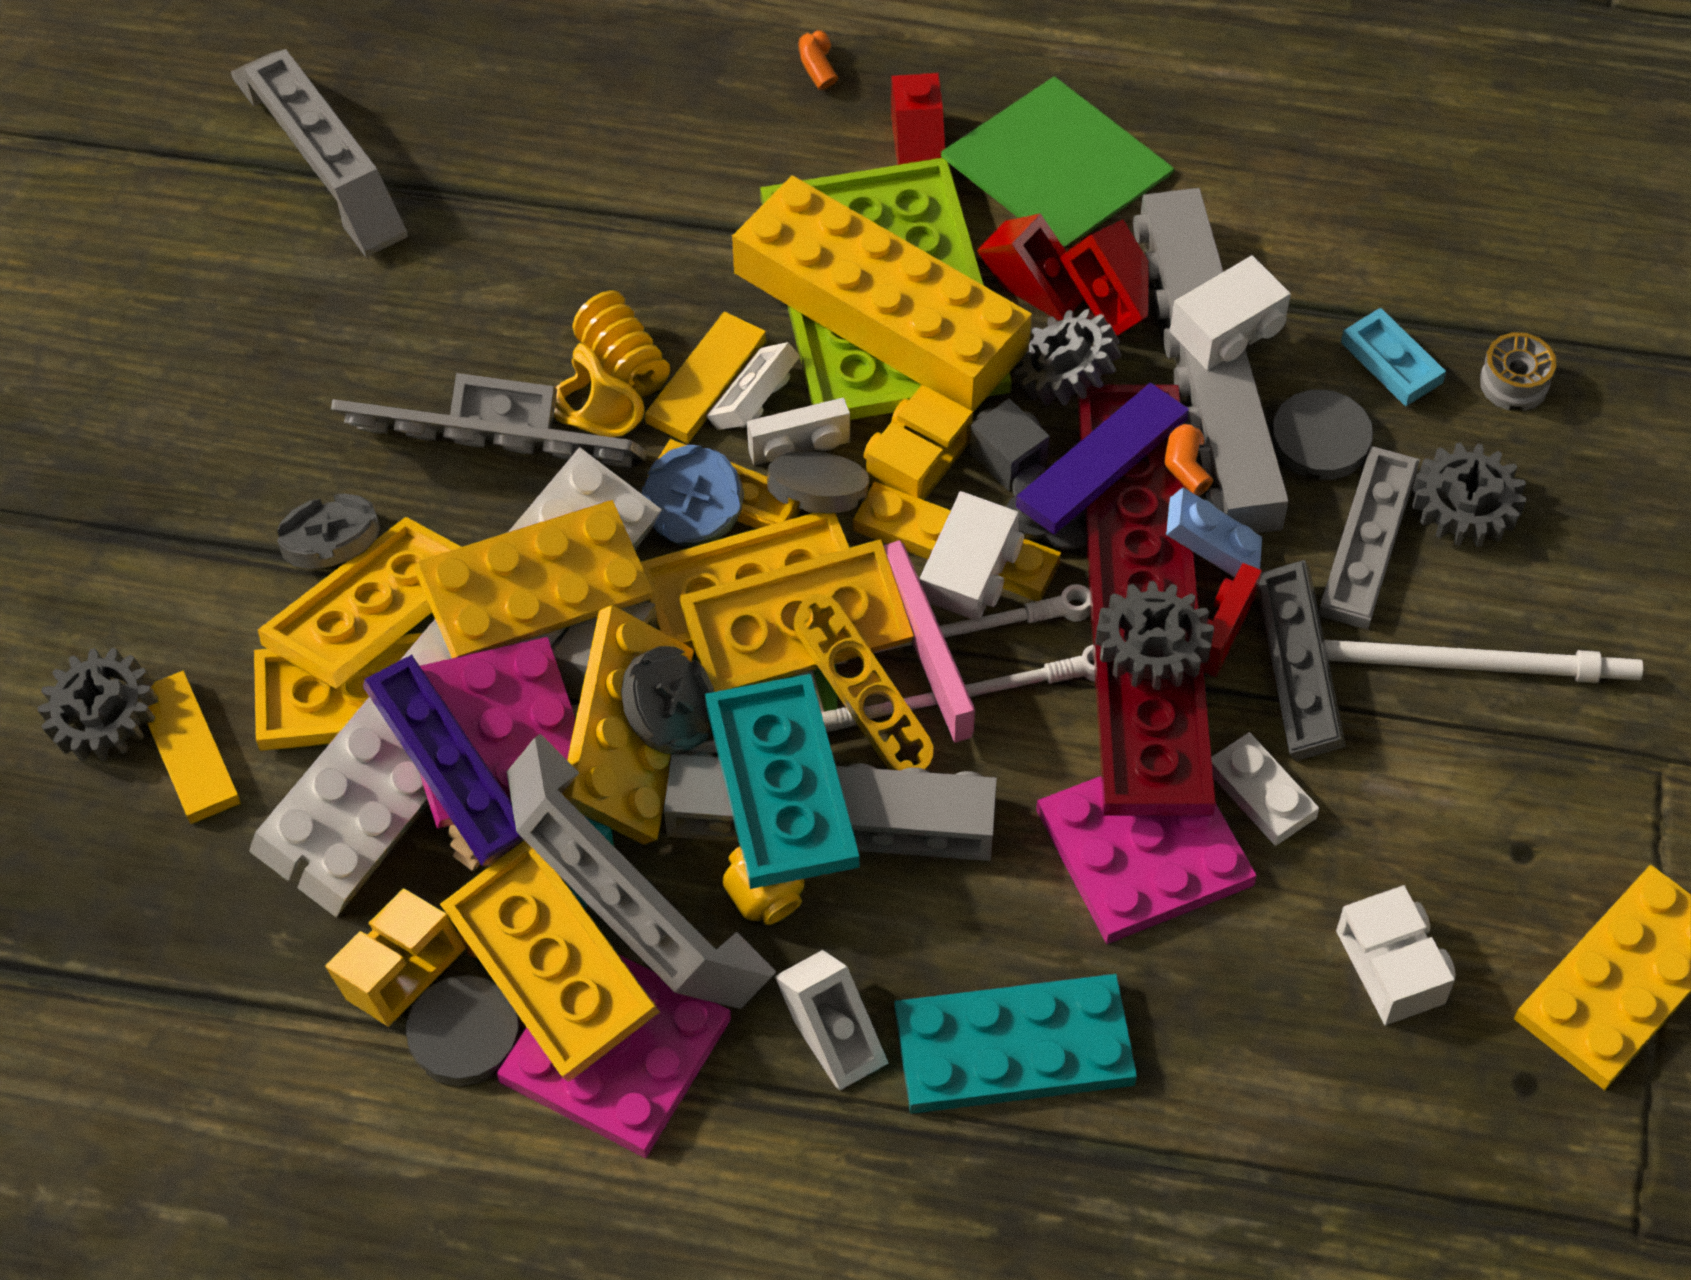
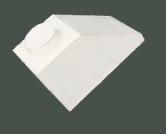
(832, 1018)

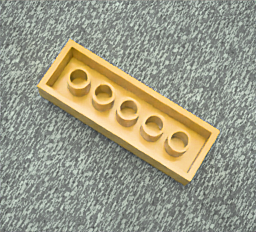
(881, 293)

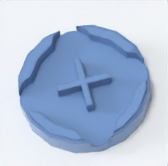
(696, 493)

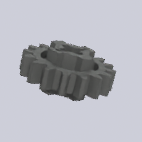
(1068, 357)
(1494, 494)
(1154, 635)
(98, 704)

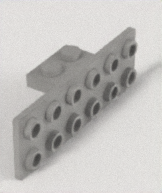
(497, 410)

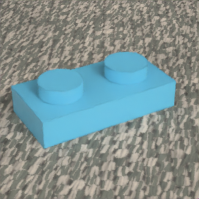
(1393, 357)

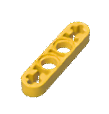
(870, 682)

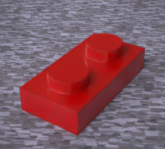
(1234, 603)

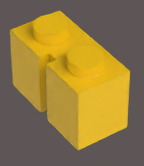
(919, 443)
(397, 959)

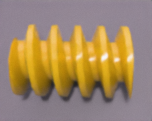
(620, 342)

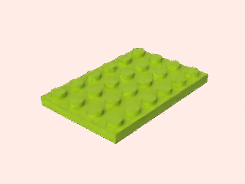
(921, 208)

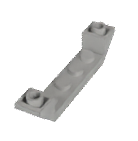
(327, 147)
(620, 892)

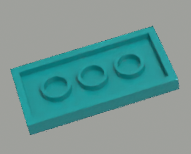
(781, 781)
(1014, 1043)

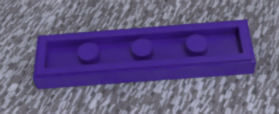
(1101, 458)
(445, 758)

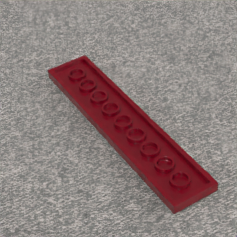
(1149, 739)

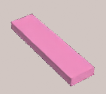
(932, 646)

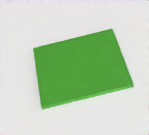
(1058, 160)

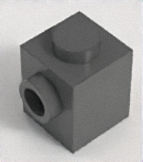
(1008, 442)

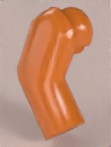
(1182, 456)

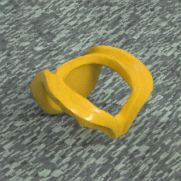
(612, 406)

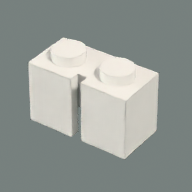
(1230, 312)
(971, 555)
(1395, 956)

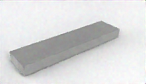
(1368, 538)

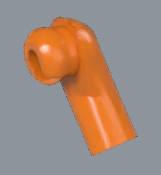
(812, 52)

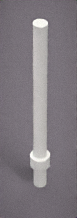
(1584, 666)

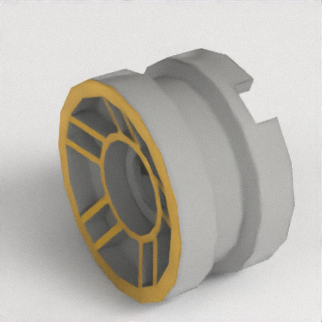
(1517, 371)

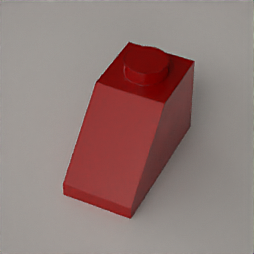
(917, 117)
(1028, 265)
(1111, 275)

